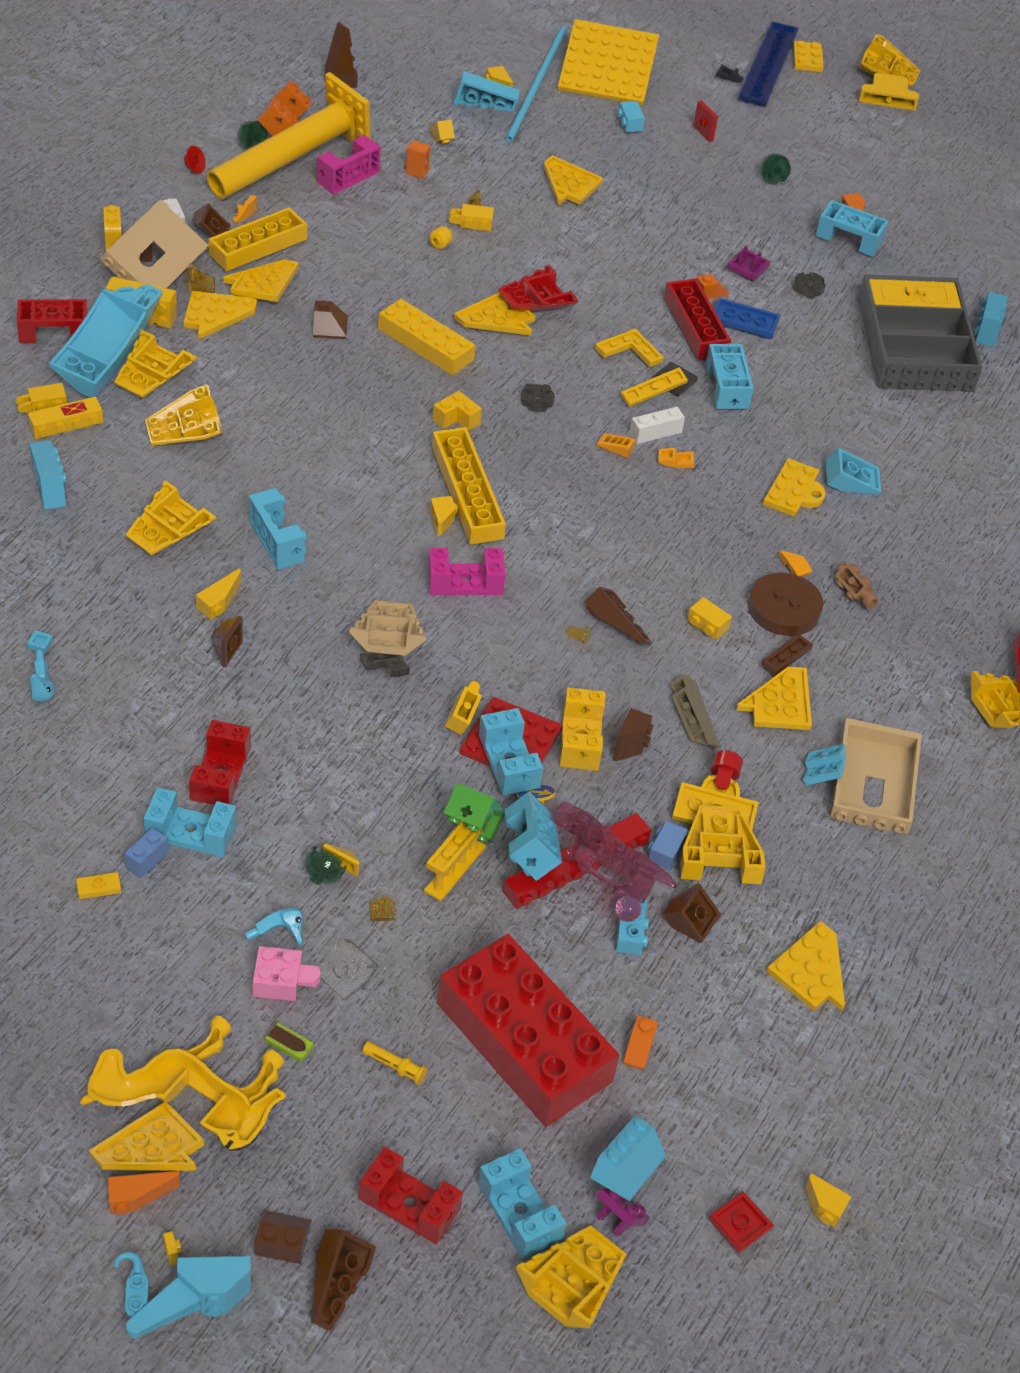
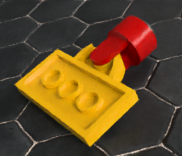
(716, 790)

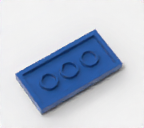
(747, 318)

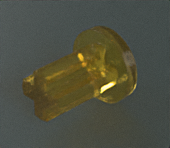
(579, 633)

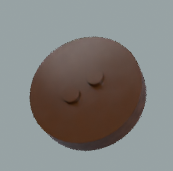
(785, 604)

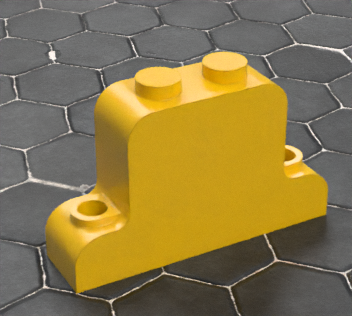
(890, 92)
(112, 225)

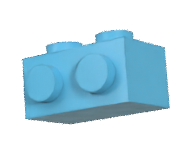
(631, 116)
(631, 935)

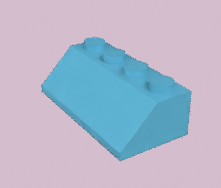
(629, 1159)

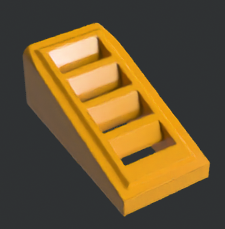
(621, 445)

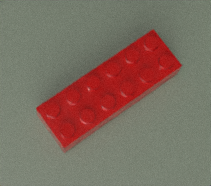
(695, 316)

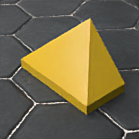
(346, 856)

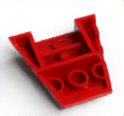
(537, 292)

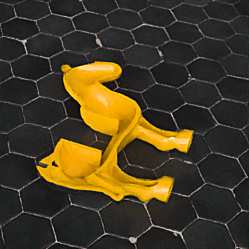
(237, 1112)

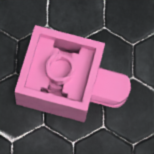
(281, 972)

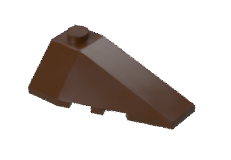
(340, 58)
(610, 608)
(339, 1267)

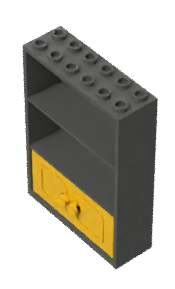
(919, 333)

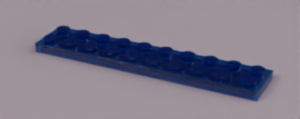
(768, 64)

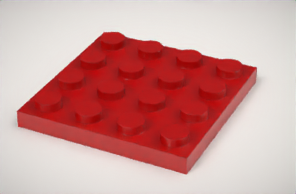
(538, 733)

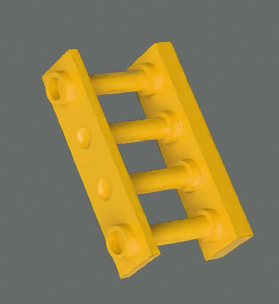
(453, 860)

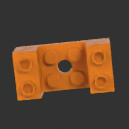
(284, 109)

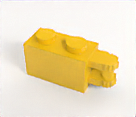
(472, 217)
(41, 398)
(464, 708)

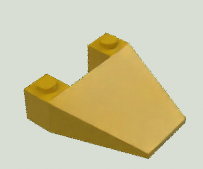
(722, 839)

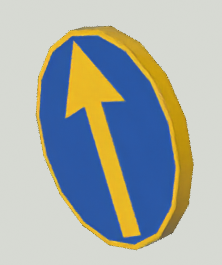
(544, 793)

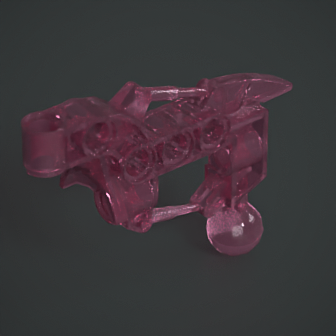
(598, 844)

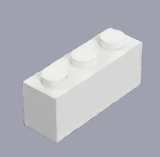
(657, 425)

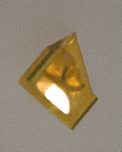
(200, 280)

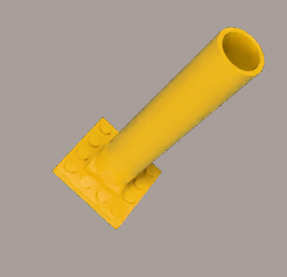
(345, 114)

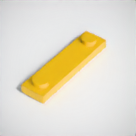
(654, 387)

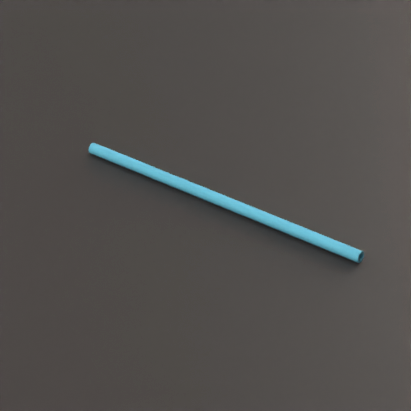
(523, 110)

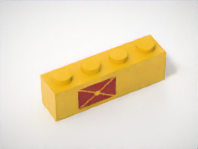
(65, 417)

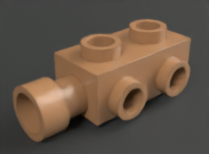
(858, 587)

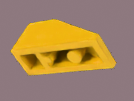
(217, 597)

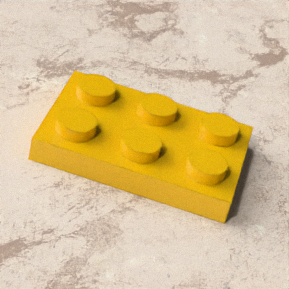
(808, 56)

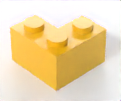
(457, 409)

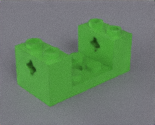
(482, 808)

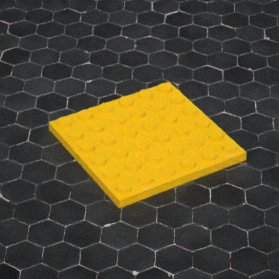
(608, 62)

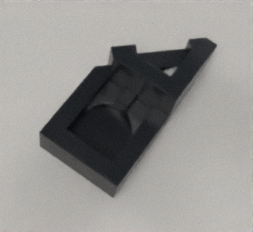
(729, 74)

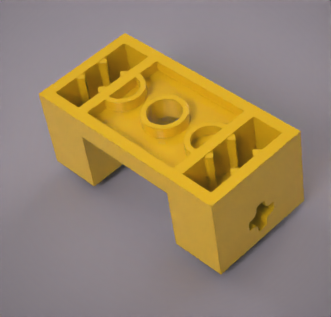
(582, 729)

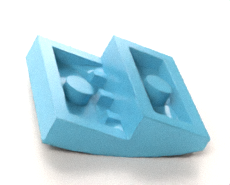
(825, 764)

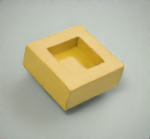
(172, 1247)

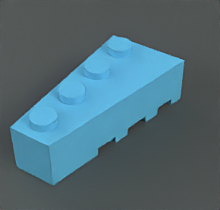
(485, 93)

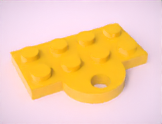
(795, 489)

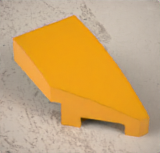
(247, 210)
(796, 563)

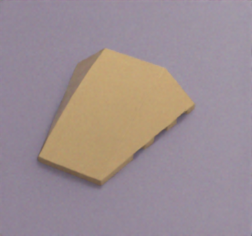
(389, 628)

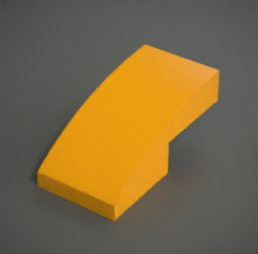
(671, 458)

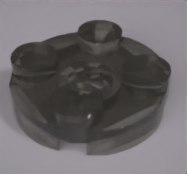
(803, 281)
(529, 395)

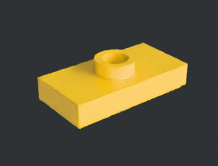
(98, 885)

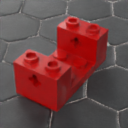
(37, 313)
(227, 750)
(387, 1187)

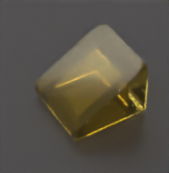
(475, 199)
(383, 909)

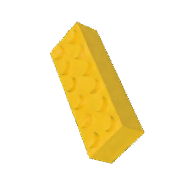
(257, 239)
(426, 336)

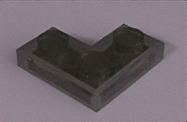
(392, 663)

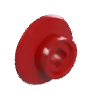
(195, 159)

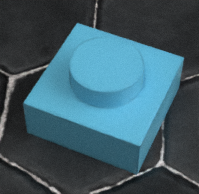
(40, 641)

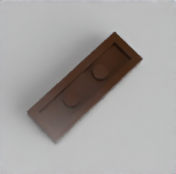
(787, 655)

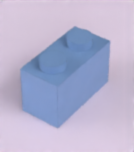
(667, 845)
(146, 852)

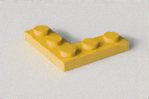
(627, 340)

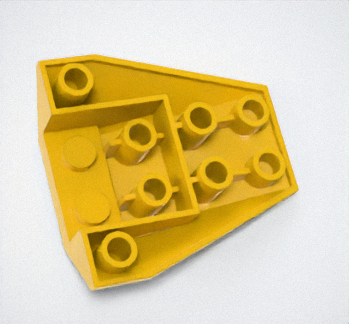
(887, 59)
(186, 419)

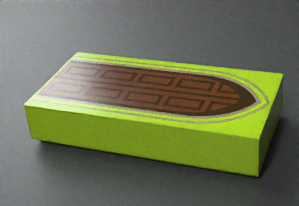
(289, 1042)

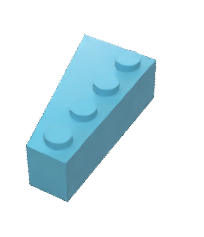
(990, 318)
(49, 474)

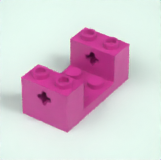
(340, 174)
(484, 577)

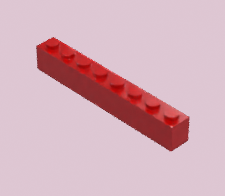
(524, 889)

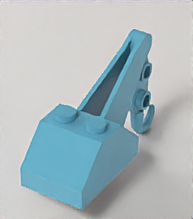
(201, 1285)

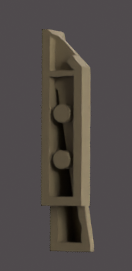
(693, 711)

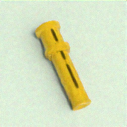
(403, 1066)

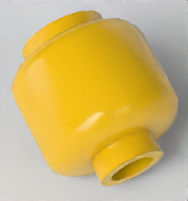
(441, 237)

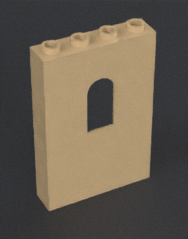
(169, 233)
(882, 755)

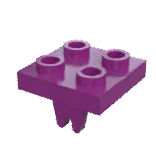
(748, 264)
(630, 1213)

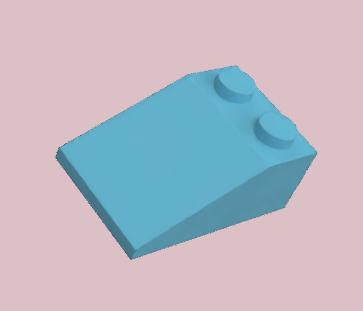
(852, 473)

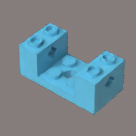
(841, 217)
(732, 376)
(283, 545)
(502, 738)
(211, 833)
(537, 840)
(508, 1185)

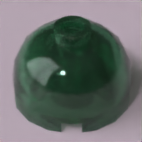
(251, 134)
(775, 168)
(323, 867)

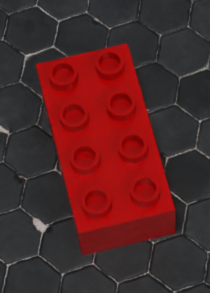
(527, 1029)

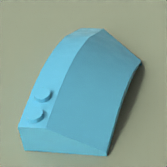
(105, 338)

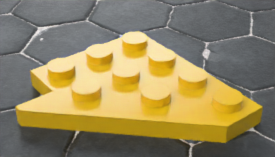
(570, 180)
(263, 282)
(216, 311)
(495, 315)
(781, 701)
(812, 968)
(151, 1142)

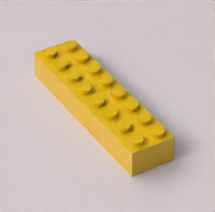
(468, 485)

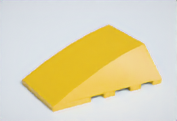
(150, 366)
(166, 521)
(996, 699)
(573, 1276)

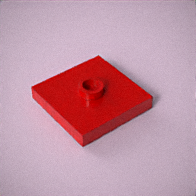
(705, 121)
(741, 1222)

